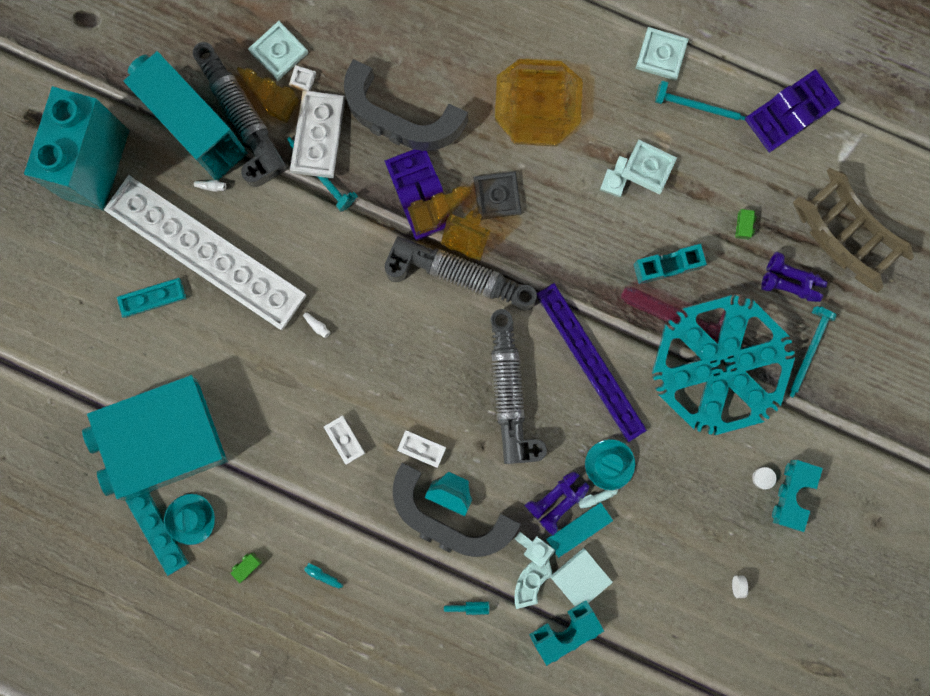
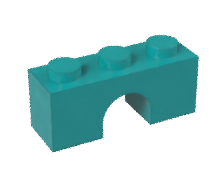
(669, 265)
(788, 511)
(554, 645)

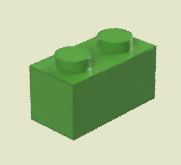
(745, 222)
(246, 567)

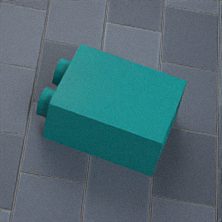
(185, 114)
(77, 148)
(154, 439)

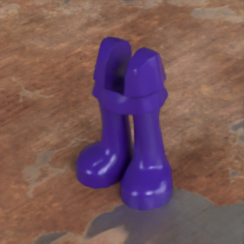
(772, 281)
(550, 520)

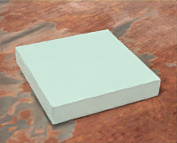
(278, 50)
(662, 53)
(649, 166)
(581, 578)

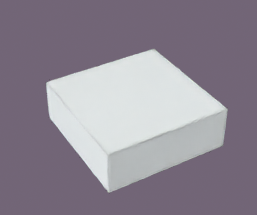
(302, 78)

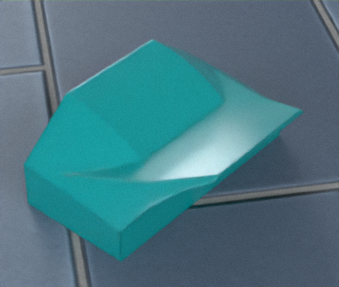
(451, 493)

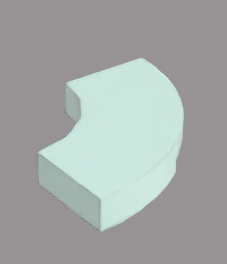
(529, 584)

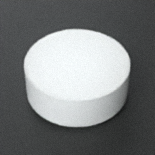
(764, 478)
(740, 586)

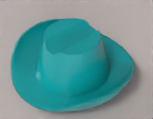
(610, 464)
(189, 519)

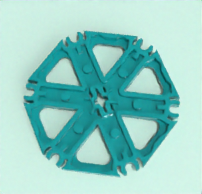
(728, 345)

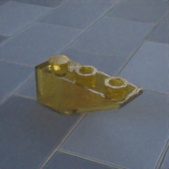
(275, 100)
(432, 213)

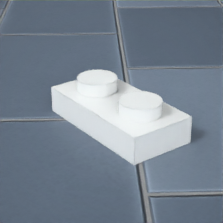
(344, 440)
(421, 449)

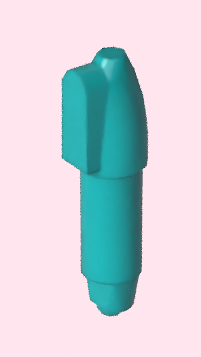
(317, 573)

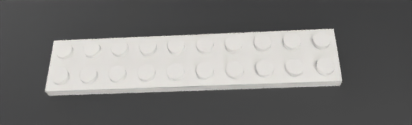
(205, 252)

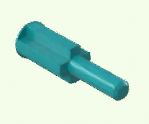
(470, 608)

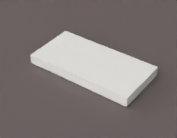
(317, 134)

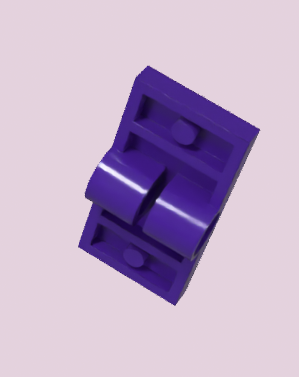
(792, 110)
(413, 181)

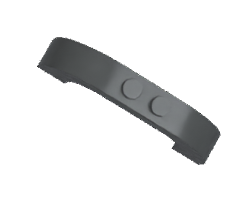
(397, 129)
(448, 537)

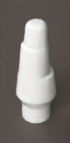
(212, 185)
(317, 326)

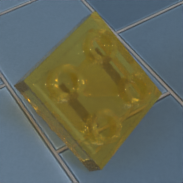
(466, 235)

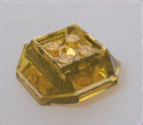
(532, 121)

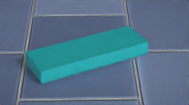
(151, 298)
(579, 529)

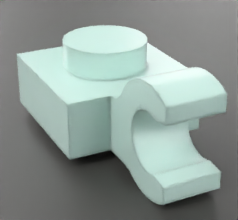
(613, 181)
(536, 551)

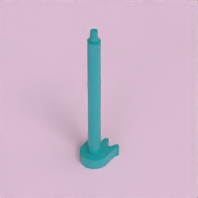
(662, 95)
(344, 201)
(827, 316)

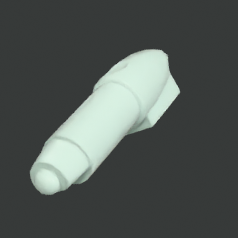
(591, 500)

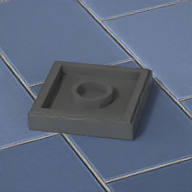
(497, 195)

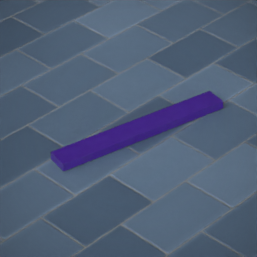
(591, 362)

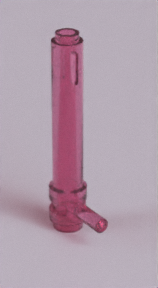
(666, 311)

